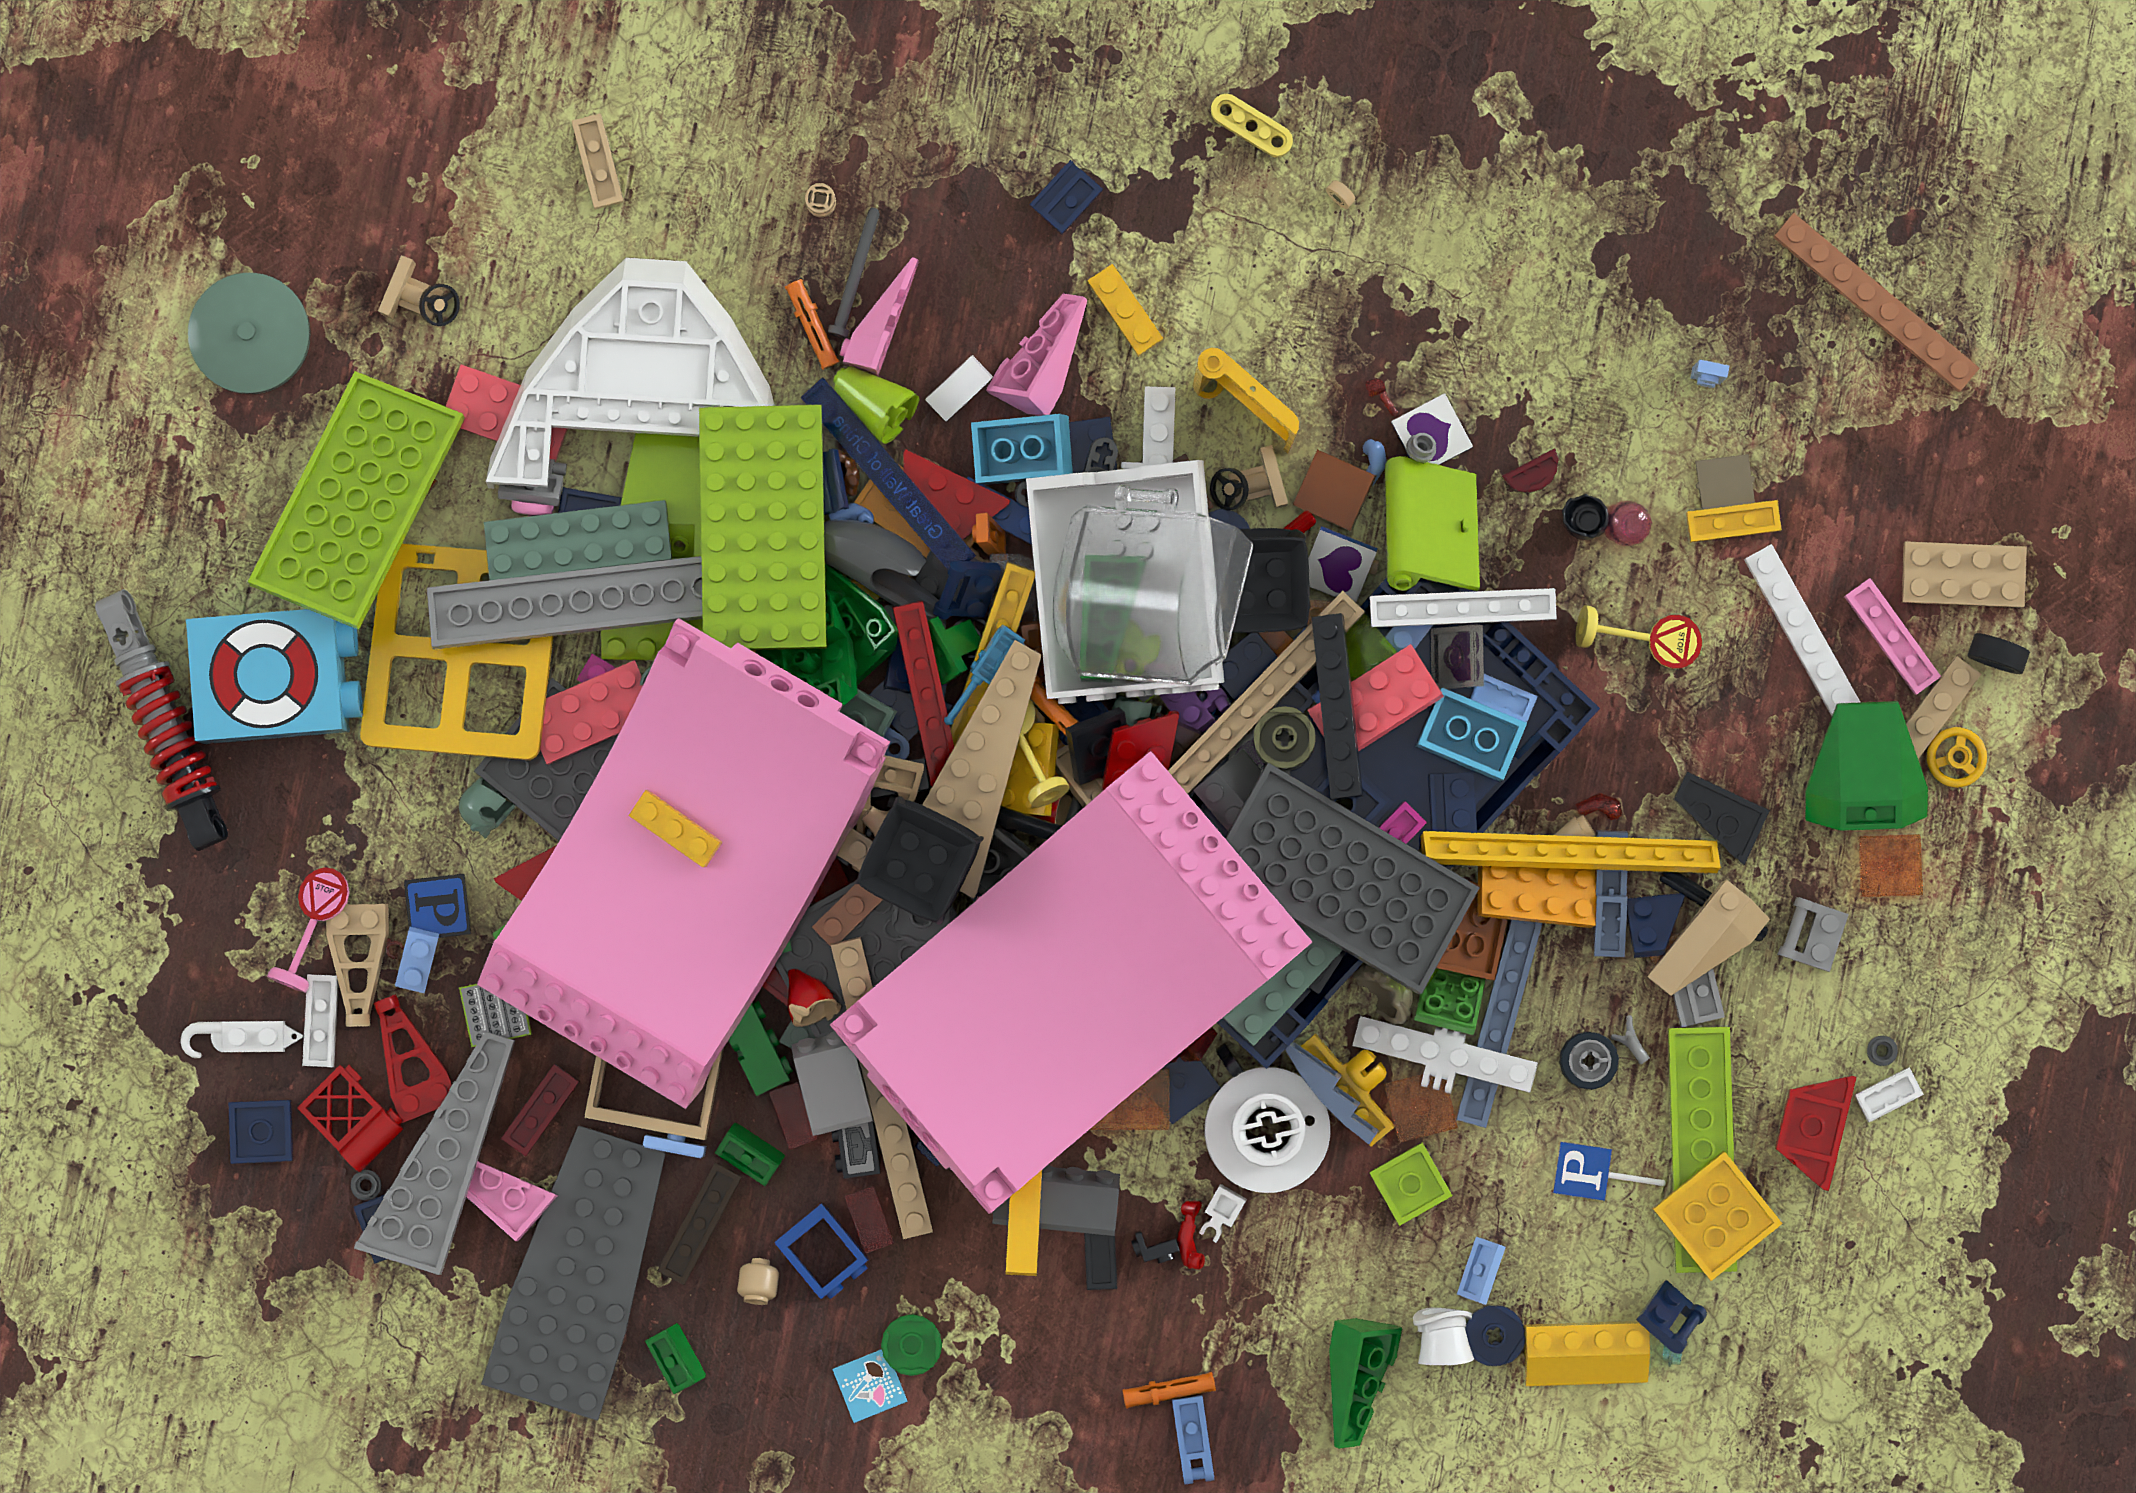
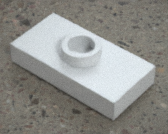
(1888, 1094)

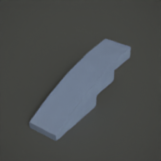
(1610, 907)
(1323, 1082)

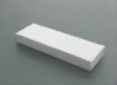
(320, 1021)

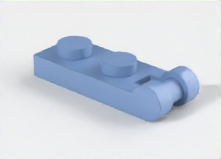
(1193, 1438)

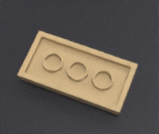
(1964, 574)

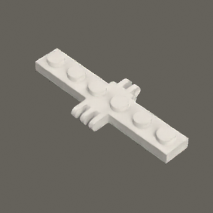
(1158, 427)
(1444, 1055)

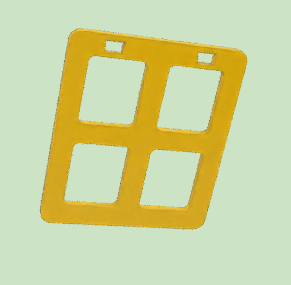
(450, 734)

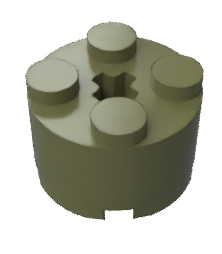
(1298, 727)

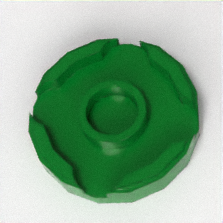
(911, 1344)

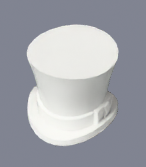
(1443, 1336)

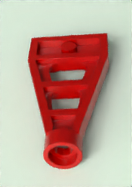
(422, 1097)

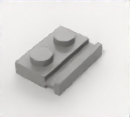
(1699, 1001)

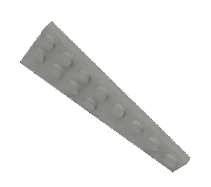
(429, 1193)

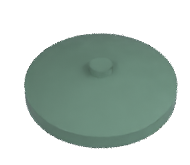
(249, 333)

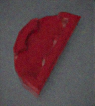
(1534, 474)

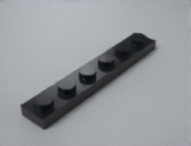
(1337, 706)

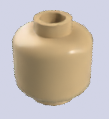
(758, 1282)

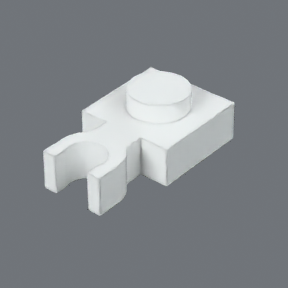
(1223, 1209)

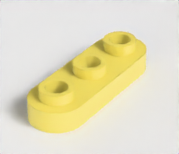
(1244, 113)

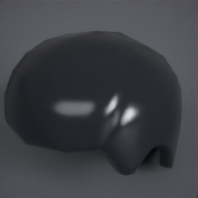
(1585, 517)

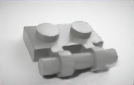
(538, 495)

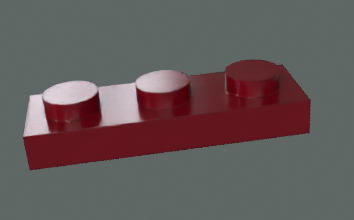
(540, 1110)

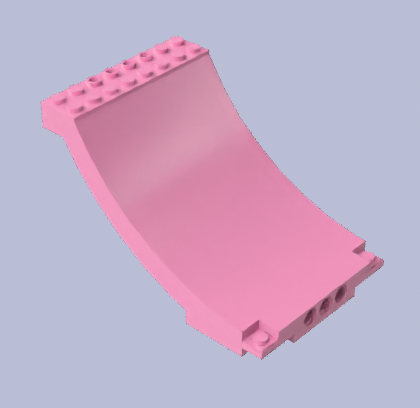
(636, 940)
(1070, 983)

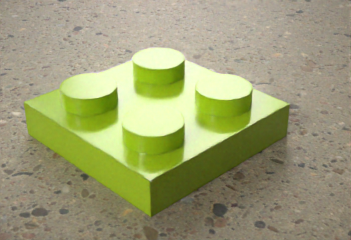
(1410, 1184)

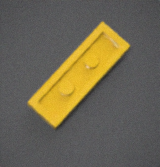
(1125, 310)
(1733, 521)
(675, 828)

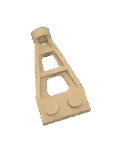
(896, 776)
(358, 920)

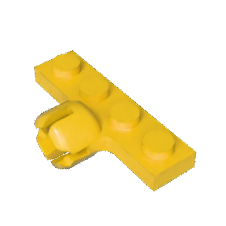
(1356, 1082)

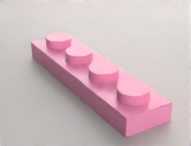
(1892, 636)

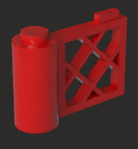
(371, 1132)

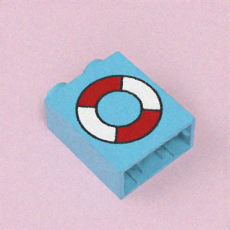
(271, 676)

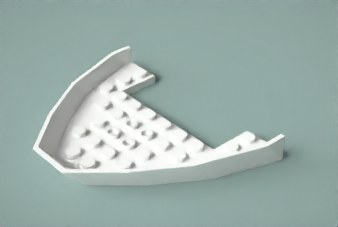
(629, 360)

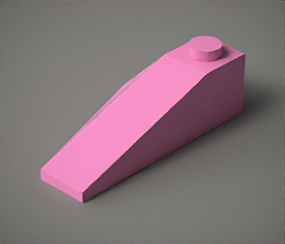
(873, 335)
(1039, 369)

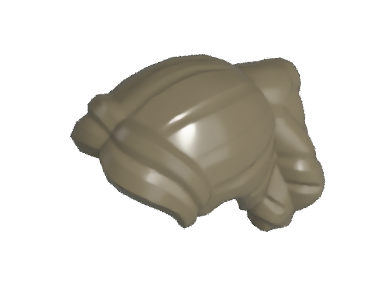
(1393, 998)

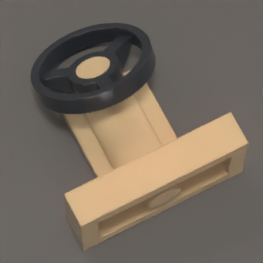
(417, 296)
(1251, 483)

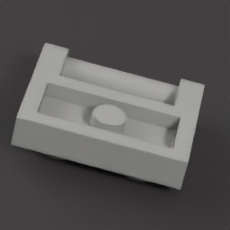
(1822, 937)

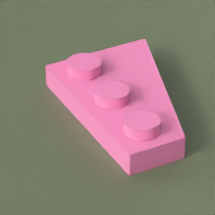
(507, 1199)

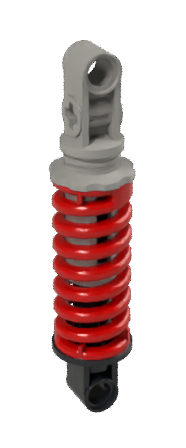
(148, 685)

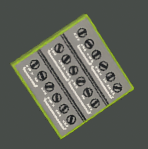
(491, 1014)

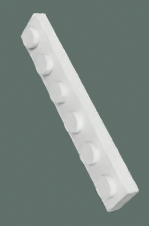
(1463, 607)
(1800, 628)

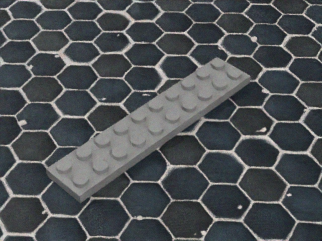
(565, 602)

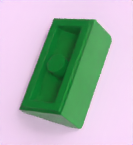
(750, 1154)
(675, 1358)

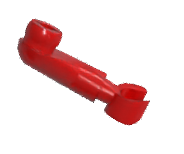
(1185, 1239)

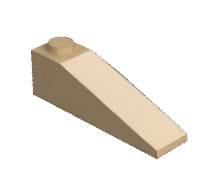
(1714, 934)

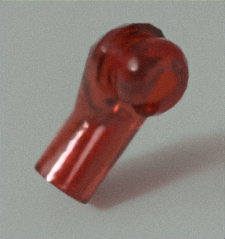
(1602, 803)

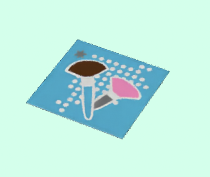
(869, 1386)

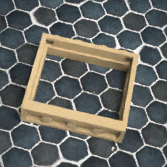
(648, 1122)

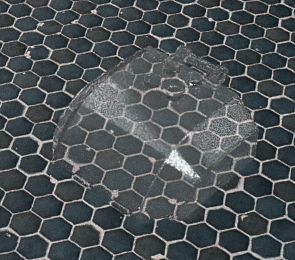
(1148, 589)

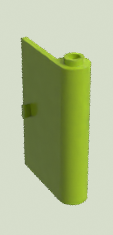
(1424, 524)

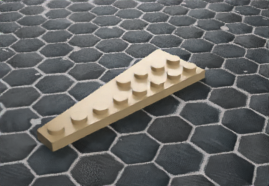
(980, 763)

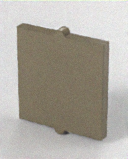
(1725, 481)

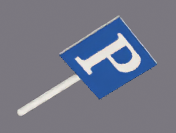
(1585, 1172)

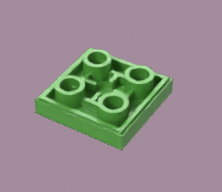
(1451, 1001)

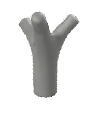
(1632, 1042)

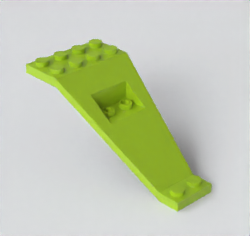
(658, 471)

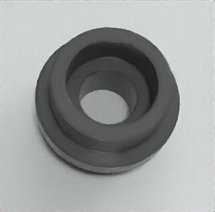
(1891, 1054)
(356, 1185)

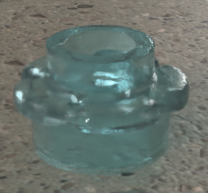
(1671, 1357)

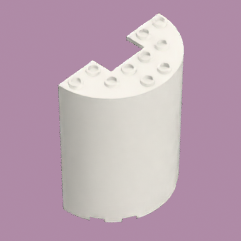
(1051, 505)

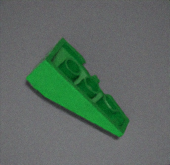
(1358, 1362)

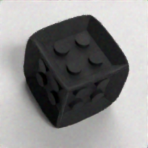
(1276, 582)
(919, 860)

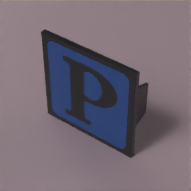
(438, 905)

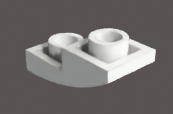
(959, 388)

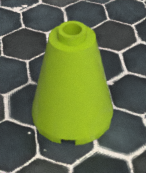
(876, 401)

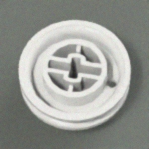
(1227, 1127)

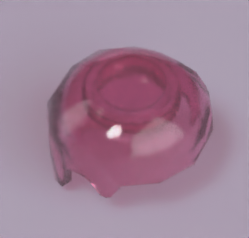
(1628, 523)

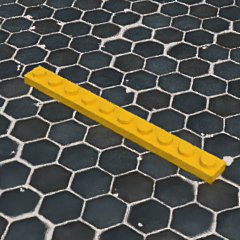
(1571, 852)

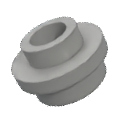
(1424, 442)

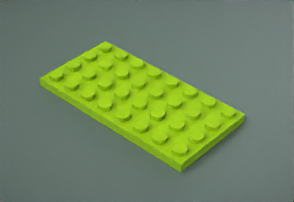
(356, 500)
(763, 526)

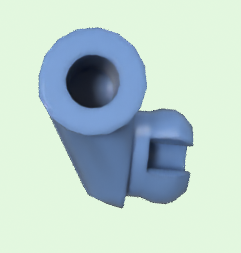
(1376, 457)
(854, 512)

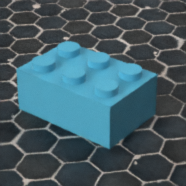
(1021, 448)
(1471, 735)

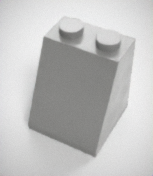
(831, 1084)

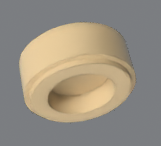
(1340, 194)

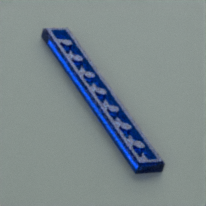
(887, 475)

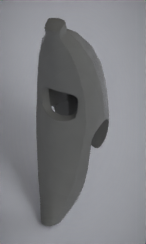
(878, 562)

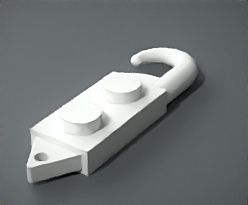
(241, 1036)

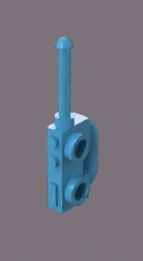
(986, 666)

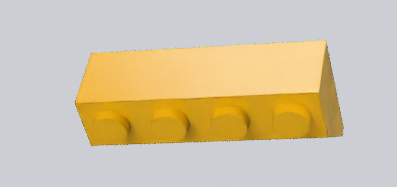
(1586, 1353)

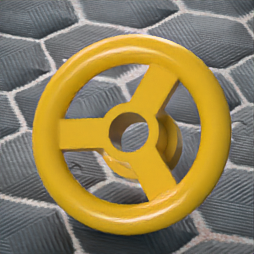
(1961, 736)

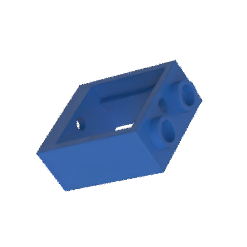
(803, 1226)

